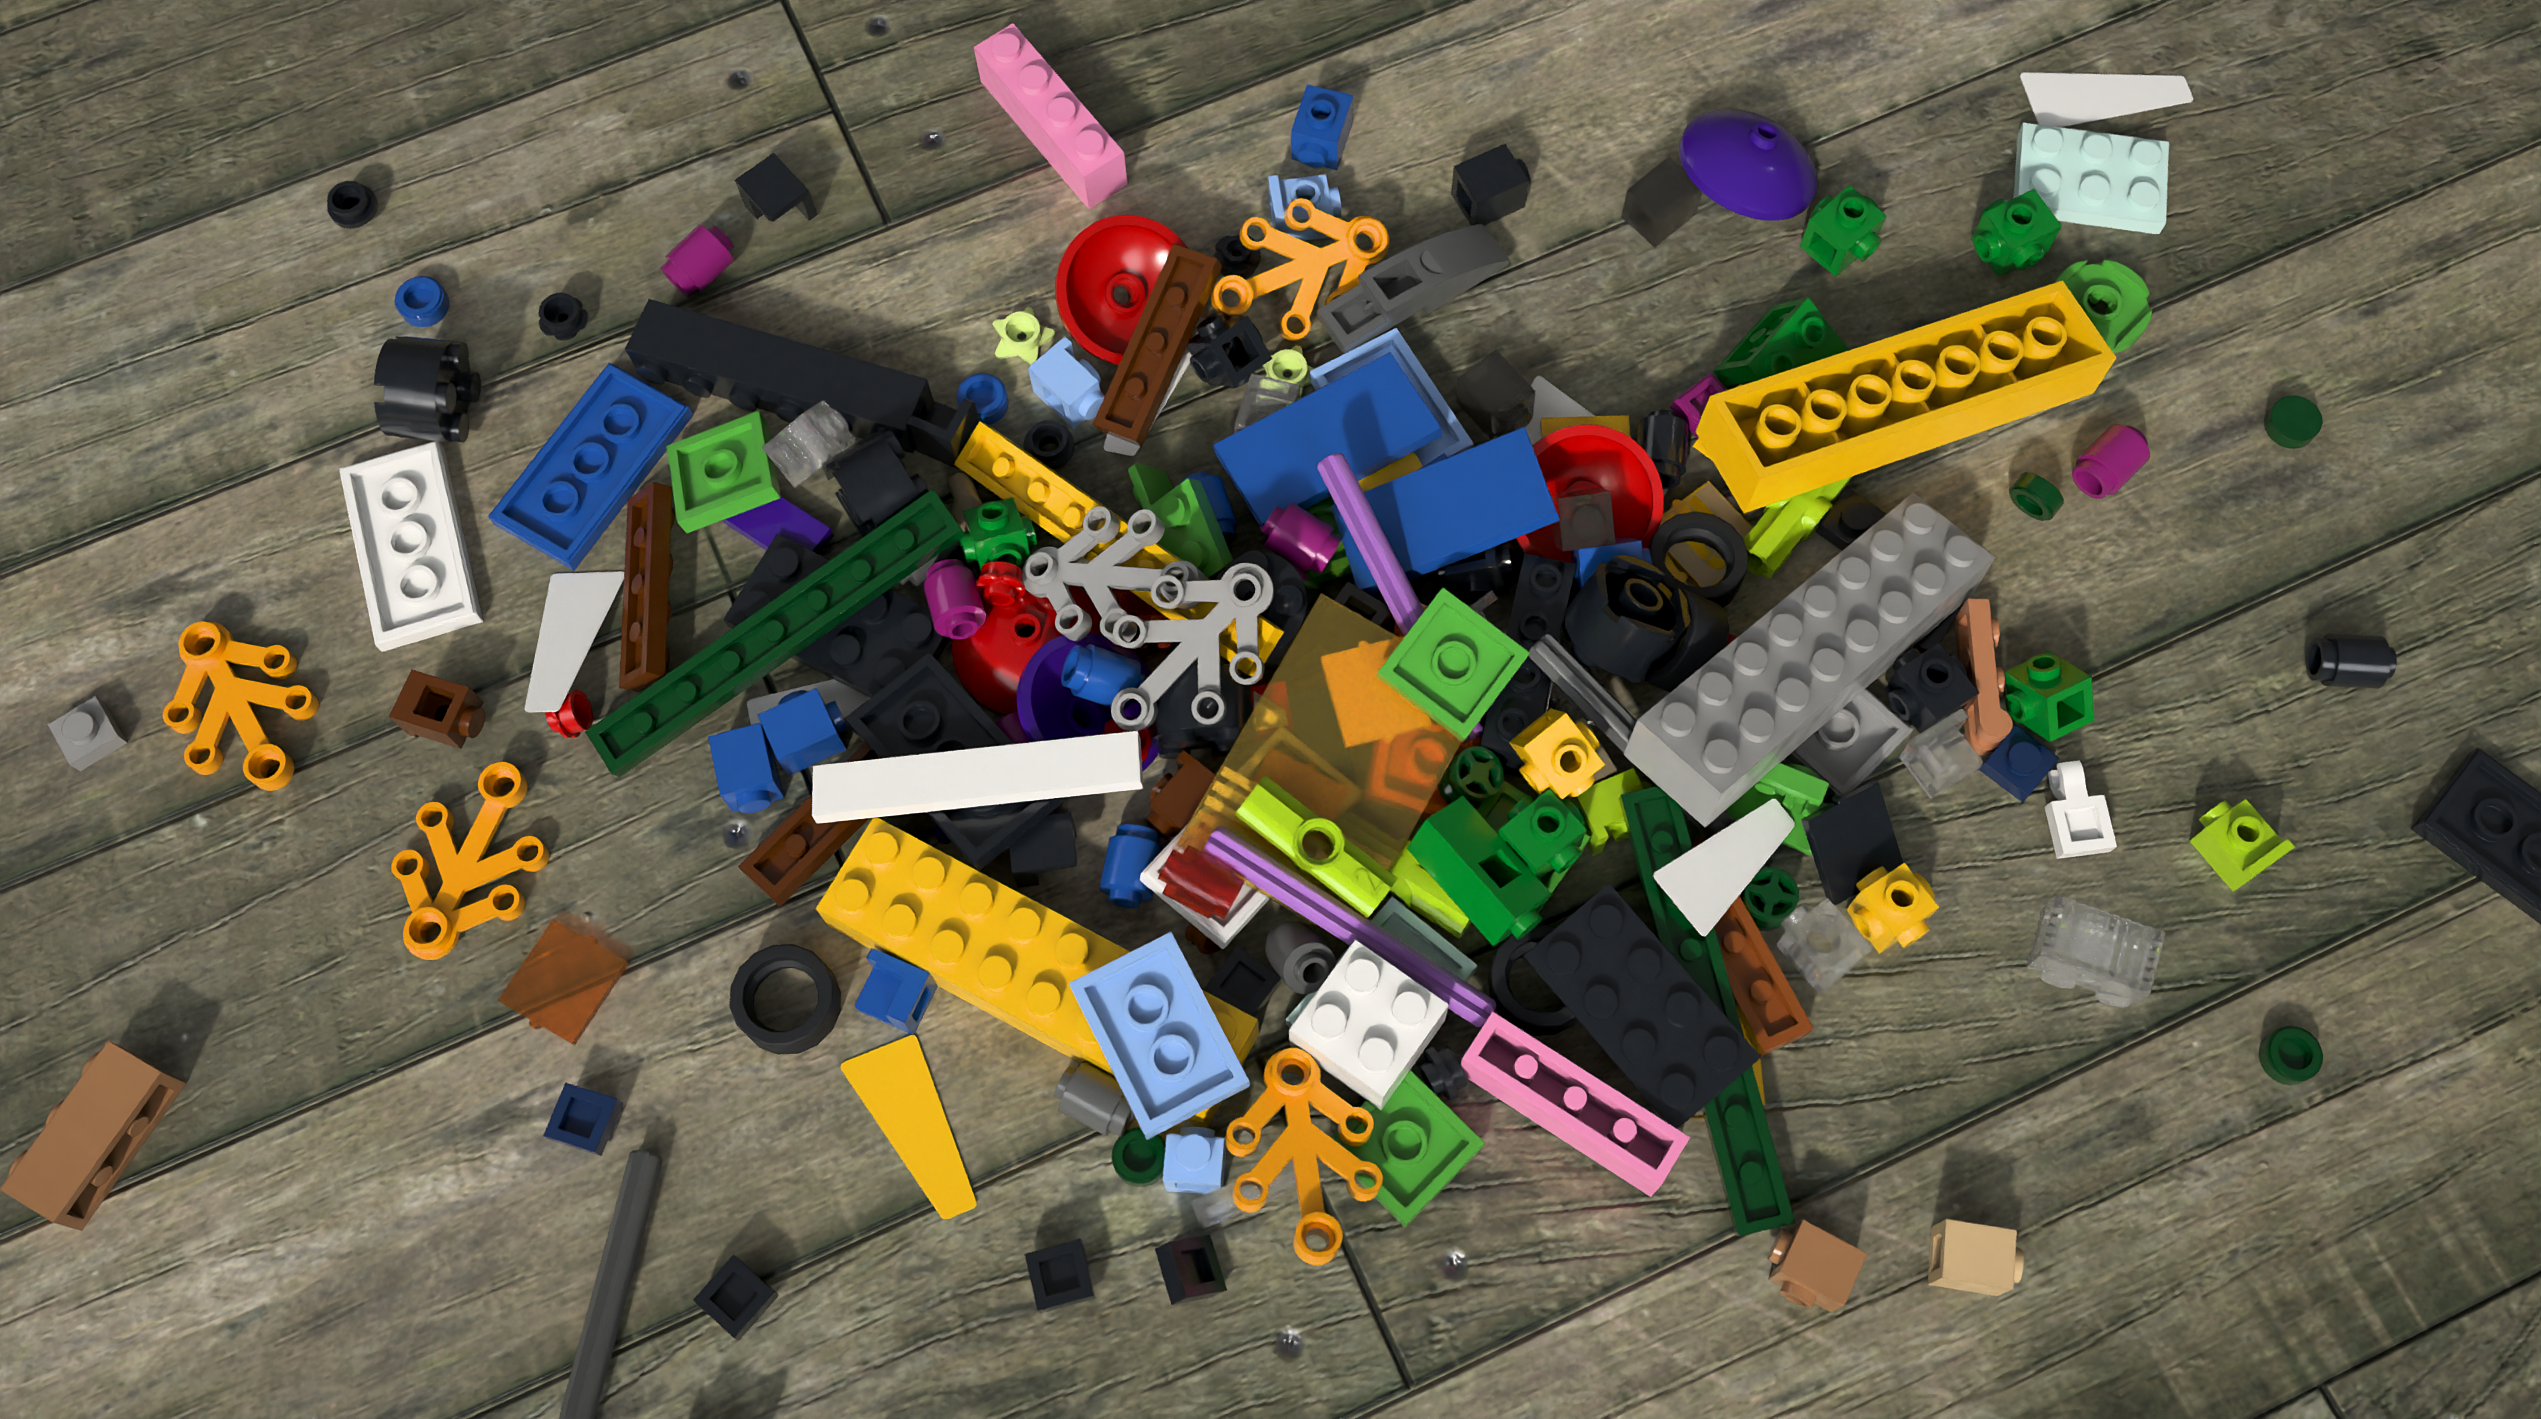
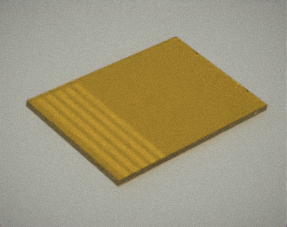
(1334, 745)

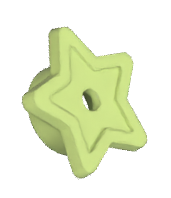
(1017, 324)
(1289, 361)

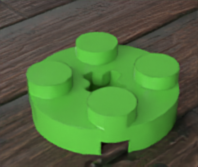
(2122, 292)

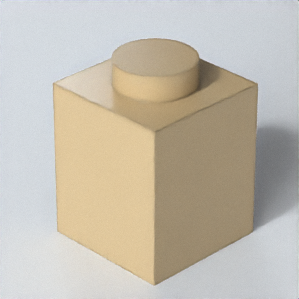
(1974, 1257)

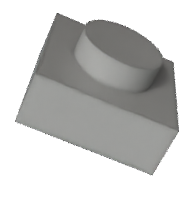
(87, 733)

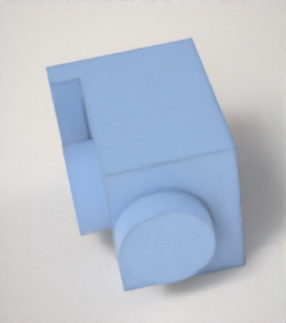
(1310, 188)
(1067, 384)
(1194, 1161)

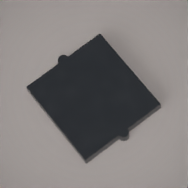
(1851, 840)

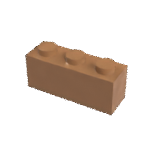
(92, 1136)

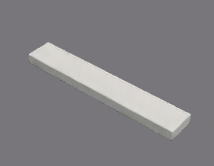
(977, 777)

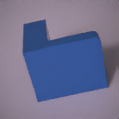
(896, 992)

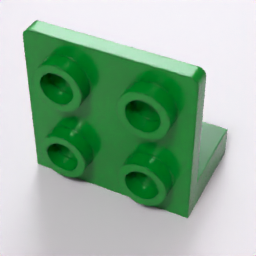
(1780, 341)

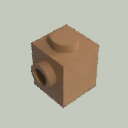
(1814, 1266)

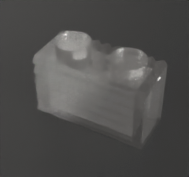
(2095, 952)

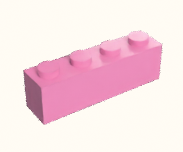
(1051, 116)
(1573, 1104)

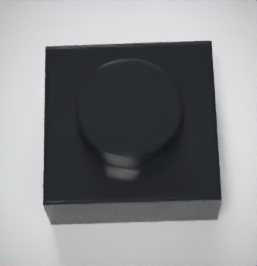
(1848, 519)
(1244, 982)
(1190, 1269)
(1060, 1276)
(736, 1297)

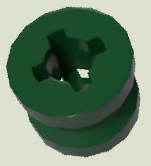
(1482, 773)
(1773, 888)

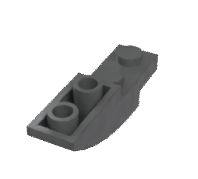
(1411, 281)

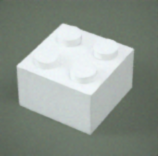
(1368, 1024)

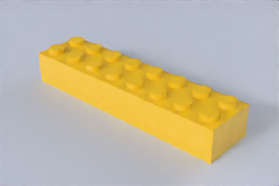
(1903, 395)
(985, 942)

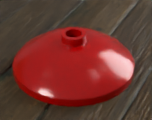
(1104, 256)
(1599, 458)
(995, 655)

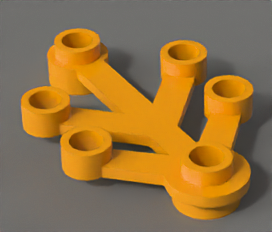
(1307, 264)
(233, 699)
(465, 869)
(1303, 1145)

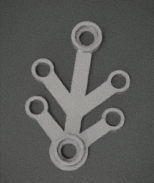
(1053, 570)
(1198, 640)

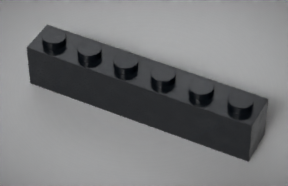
(773, 372)

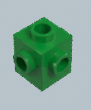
(1843, 230)
(2015, 232)
(997, 531)
(2049, 696)
(1545, 833)

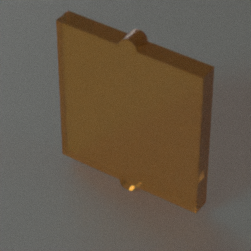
(563, 982)

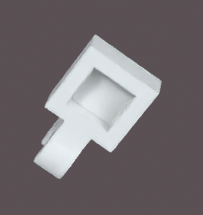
(2077, 822)

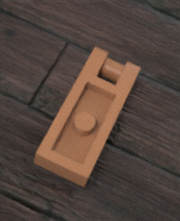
(1975, 640)

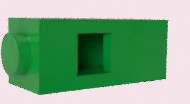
(1479, 872)

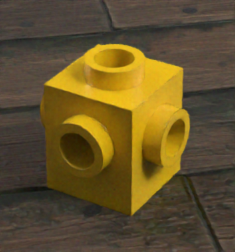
(1558, 755)
(1893, 907)

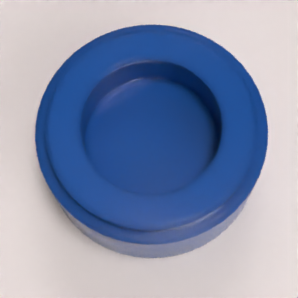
(422, 301)
(987, 393)

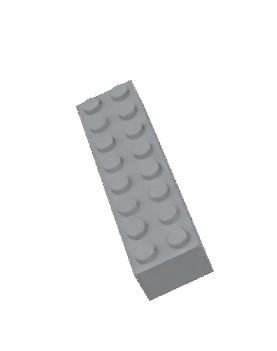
(1806, 659)

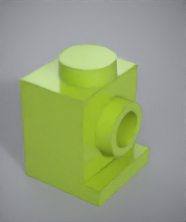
(1603, 810)
(2238, 843)

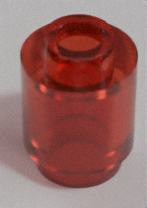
(1200, 882)

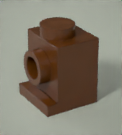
(438, 710)
(1178, 796)

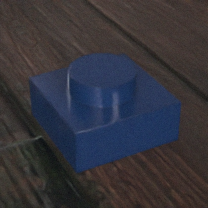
(2019, 764)
(583, 1119)

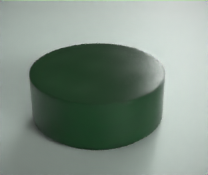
(2293, 422)
(2036, 496)
(2290, 1055)
(1138, 1159)

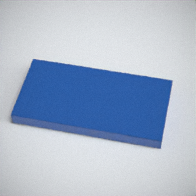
(1365, 415)
(591, 466)
(1457, 507)

